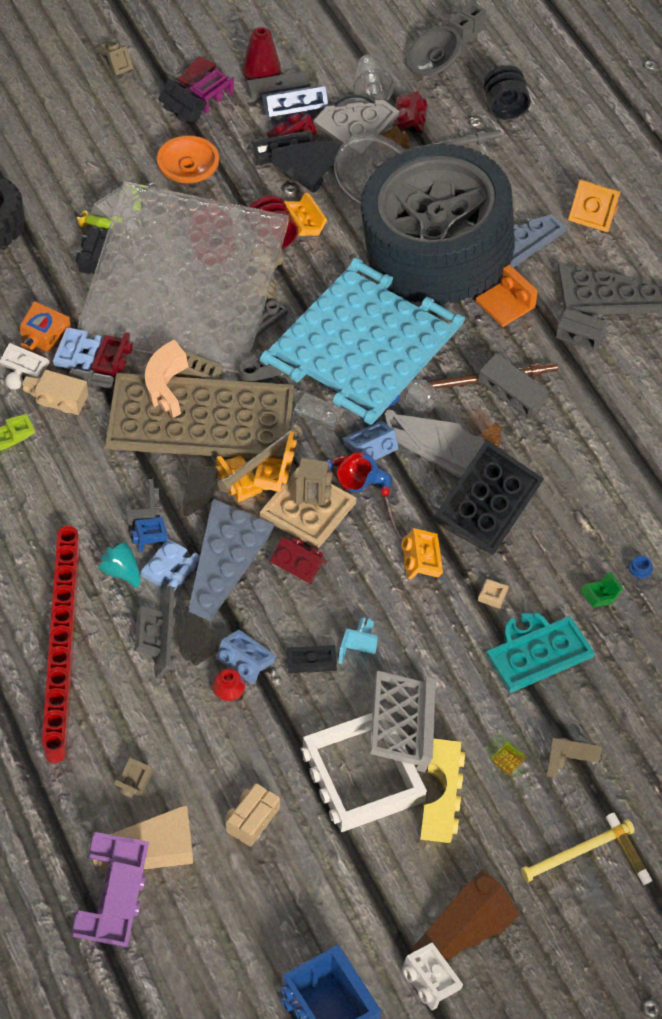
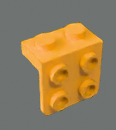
(275, 471)

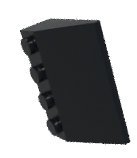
(488, 498)

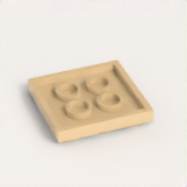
(307, 521)

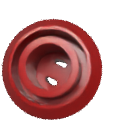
(228, 685)

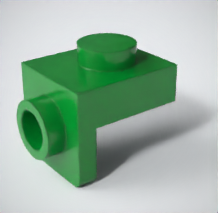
(602, 592)

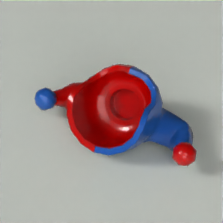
(359, 472)

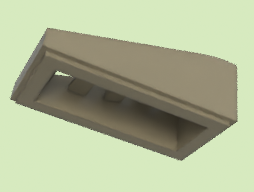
(198, 363)

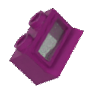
(212, 86)

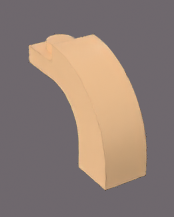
(160, 369)

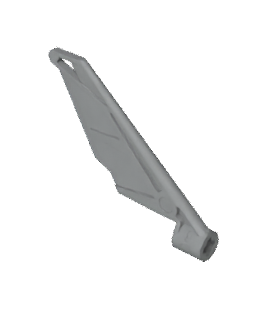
(437, 441)

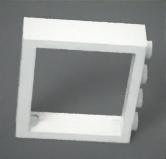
(367, 813)

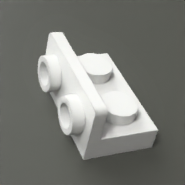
(430, 975)

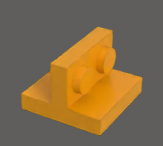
(594, 205)

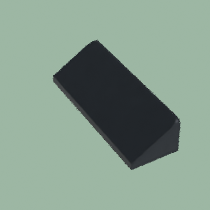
(263, 148)

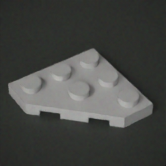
(356, 119)

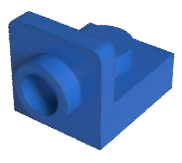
(148, 531)

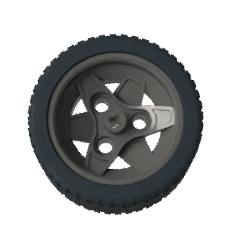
(421, 228)

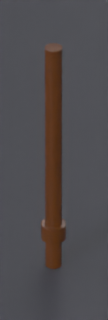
(533, 370)

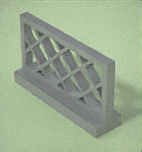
(423, 724)

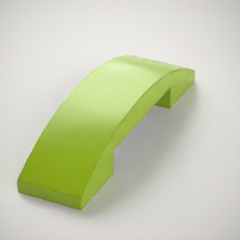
(15, 431)

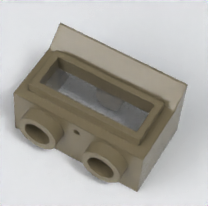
(313, 482)

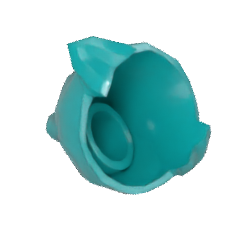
(120, 563)

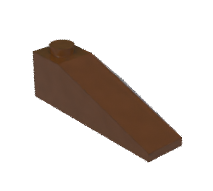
(474, 915)

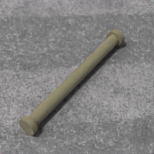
(225, 484)

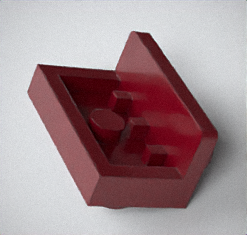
(411, 111)
(294, 124)
(112, 355)
(298, 560)

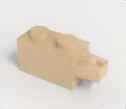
(57, 391)

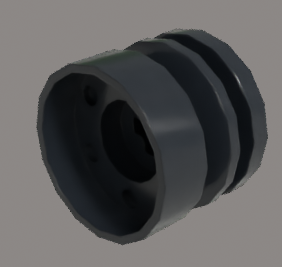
(506, 92)

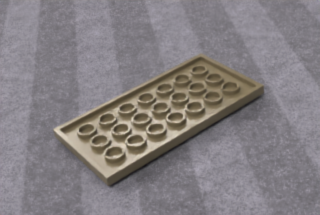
(214, 418)

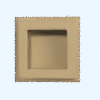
(493, 593)

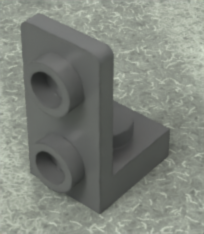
(140, 514)

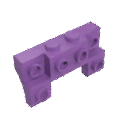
(119, 891)

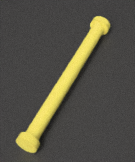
(529, 873)

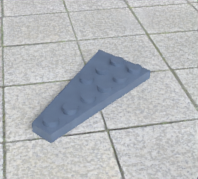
(534, 236)
(227, 551)

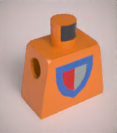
(42, 328)

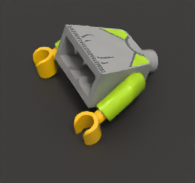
(101, 211)

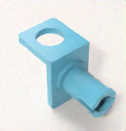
(359, 639)

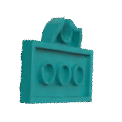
(537, 651)

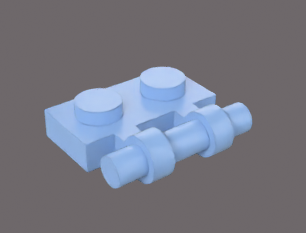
(71, 347)
(165, 562)

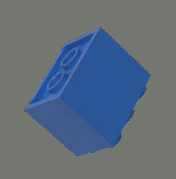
(327, 990)

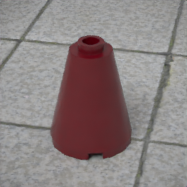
(261, 56)

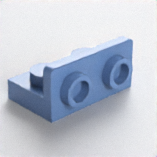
(375, 440)
(244, 655)

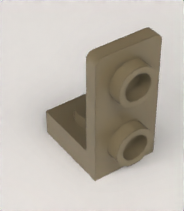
(117, 56)
(564, 748)

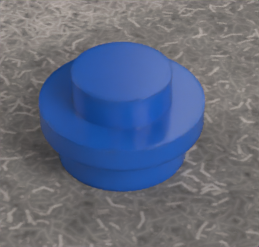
(641, 567)

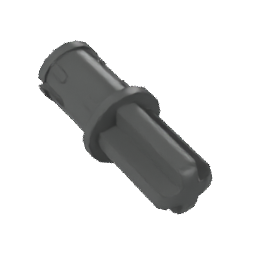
(92, 378)

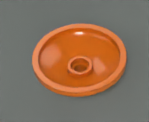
(187, 159)

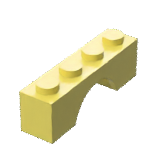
(438, 817)

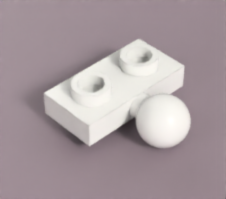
(22, 363)

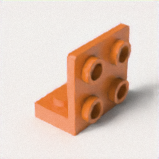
(509, 298)

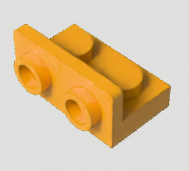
(242, 488)
(421, 554)

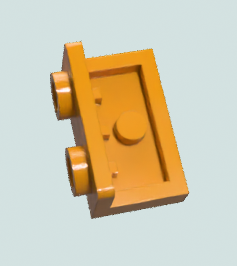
(307, 216)

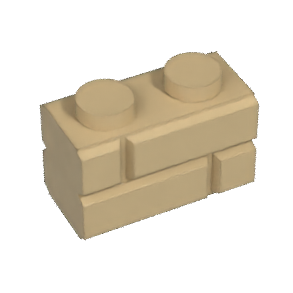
(252, 814)

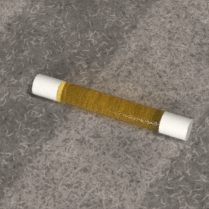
(628, 849)

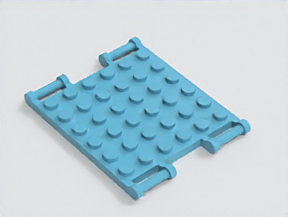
(363, 341)

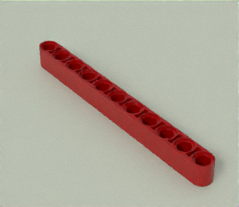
(66, 549)

